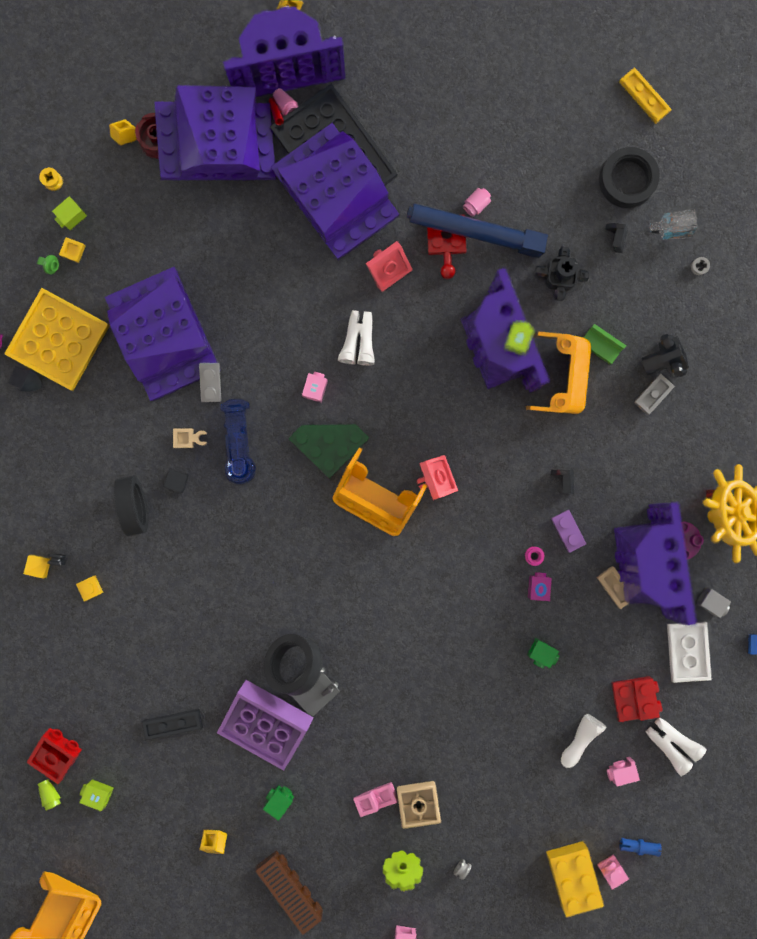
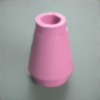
(284, 101)

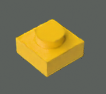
(72, 250)
(89, 588)

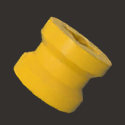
(53, 183)

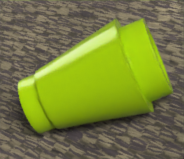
(48, 795)

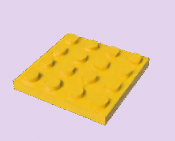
(57, 339)

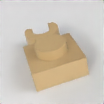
(186, 438)

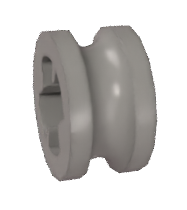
(704, 261)
(462, 869)

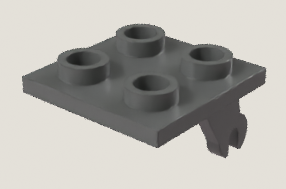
(318, 695)

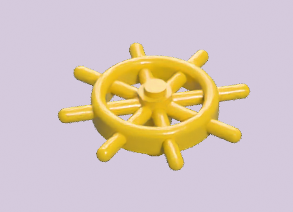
(735, 514)

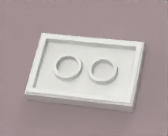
(689, 652)

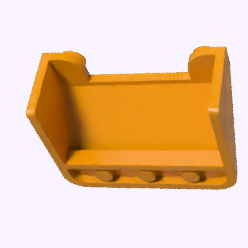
(64, 913)

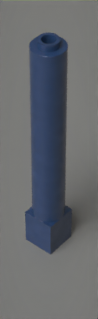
(526, 242)

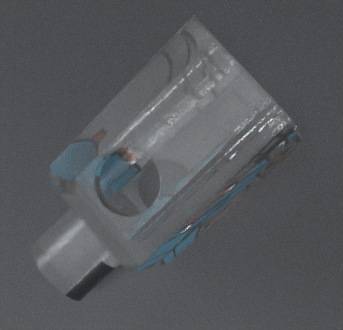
(683, 224)

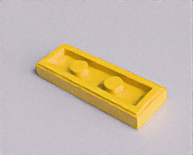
(645, 95)

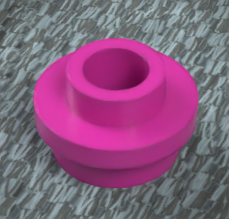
(540, 558)

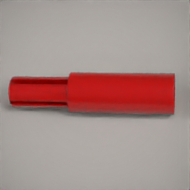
(276, 111)

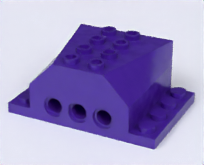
(285, 53)
(214, 135)
(336, 190)
(159, 333)
(487, 335)
(656, 564)

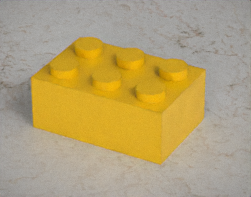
(575, 879)

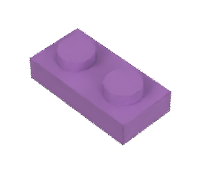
(568, 531)

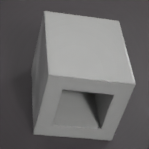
(713, 603)

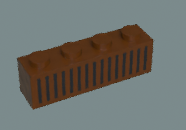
(289, 892)

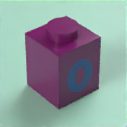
(539, 587)

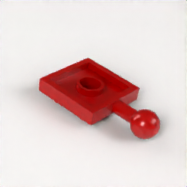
(438, 245)

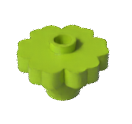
(402, 870)

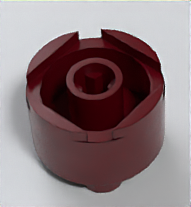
(146, 135)

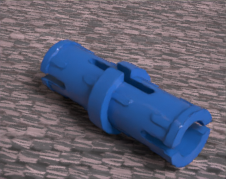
(640, 847)

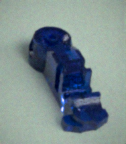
(238, 466)

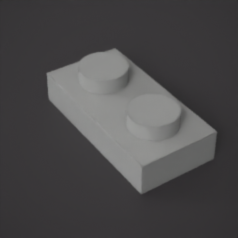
(210, 382)
(654, 394)

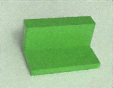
(604, 344)

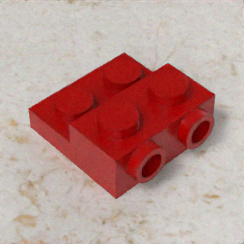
(636, 699)
(54, 755)

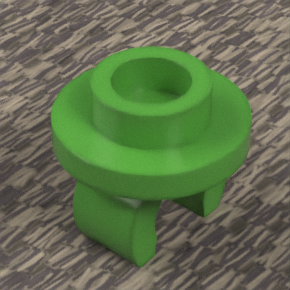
(49, 264)

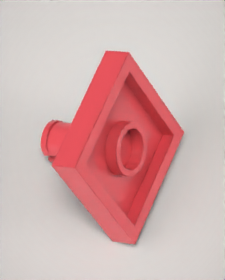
(389, 266)
(437, 477)

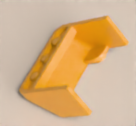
(575, 397)
(373, 501)

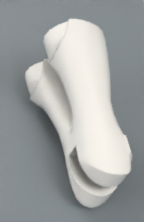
(348, 352)
(586, 732)
(679, 761)

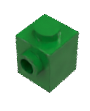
(543, 654)
(278, 801)

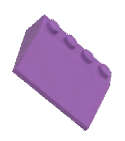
(265, 725)

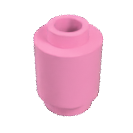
(477, 201)

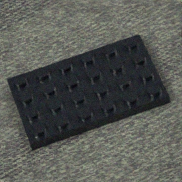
(318, 113)

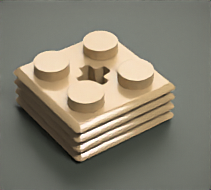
(429, 811)

